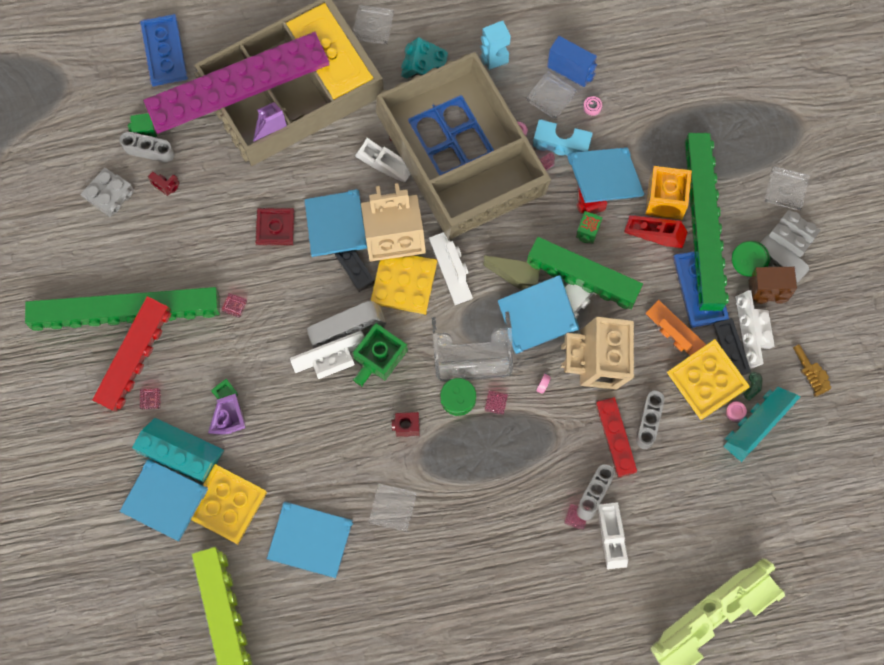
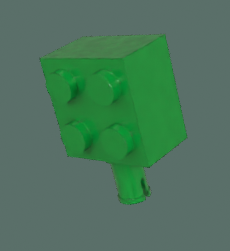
(378, 354)

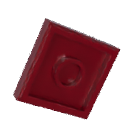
(275, 226)

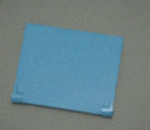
(605, 174)
(335, 223)
(539, 314)
(163, 500)
(309, 539)

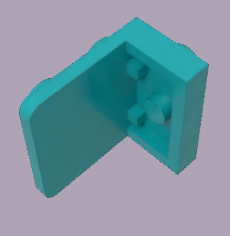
(422, 57)

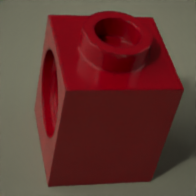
(413, 430)

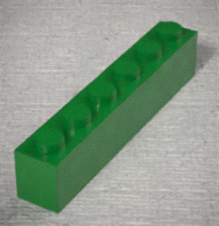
(584, 273)

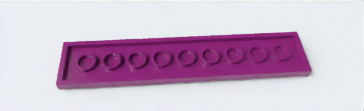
(236, 82)

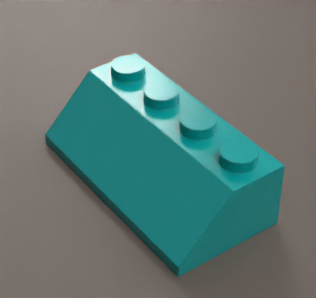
(761, 421)
(177, 450)

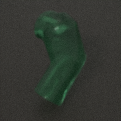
(756, 385)

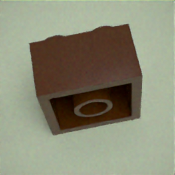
(772, 284)

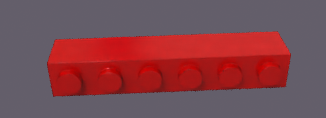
(131, 354)

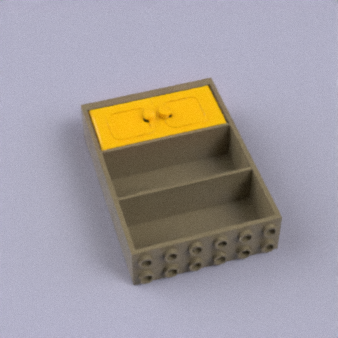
(307, 101)

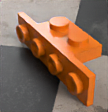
(674, 328)

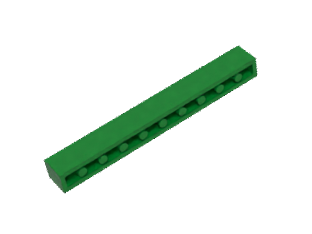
(705, 223)
(118, 308)

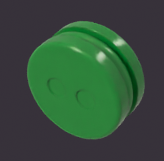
(749, 256)
(458, 397)

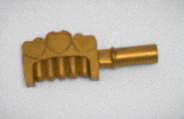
(814, 373)

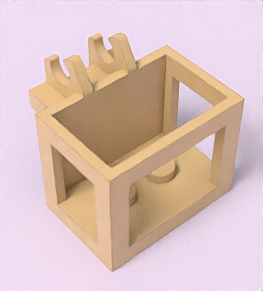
(393, 225)
(601, 350)

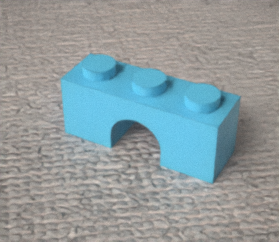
(494, 44)
(546, 139)

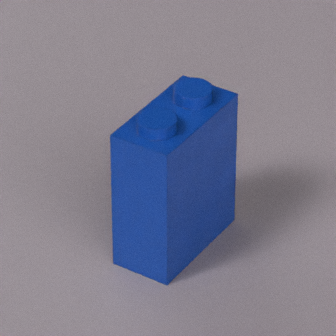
(572, 61)

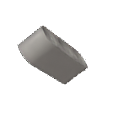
(153, 152)
(783, 257)
(646, 428)
(599, 484)

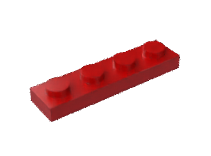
(616, 437)

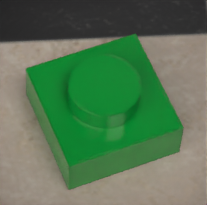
(223, 390)

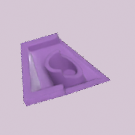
(269, 120)
(227, 416)

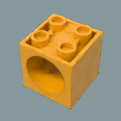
(668, 192)

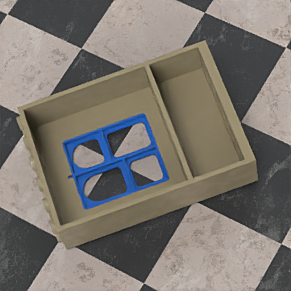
(478, 187)

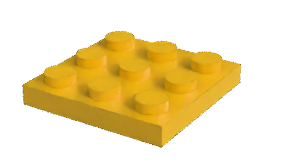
(405, 283)
(708, 379)
(228, 504)

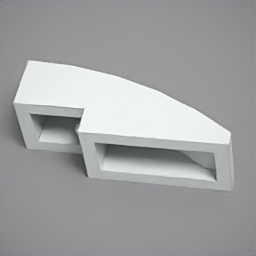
(383, 160)
(612, 536)

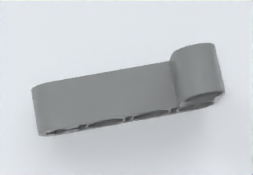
(346, 323)

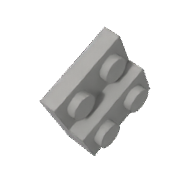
(108, 192)
(794, 233)

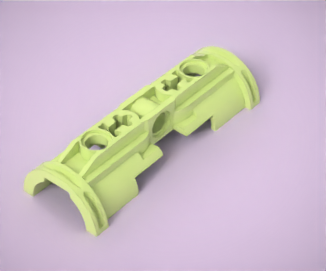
(746, 590)

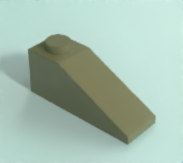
(513, 271)

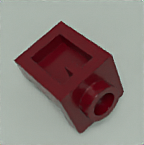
(162, 184)

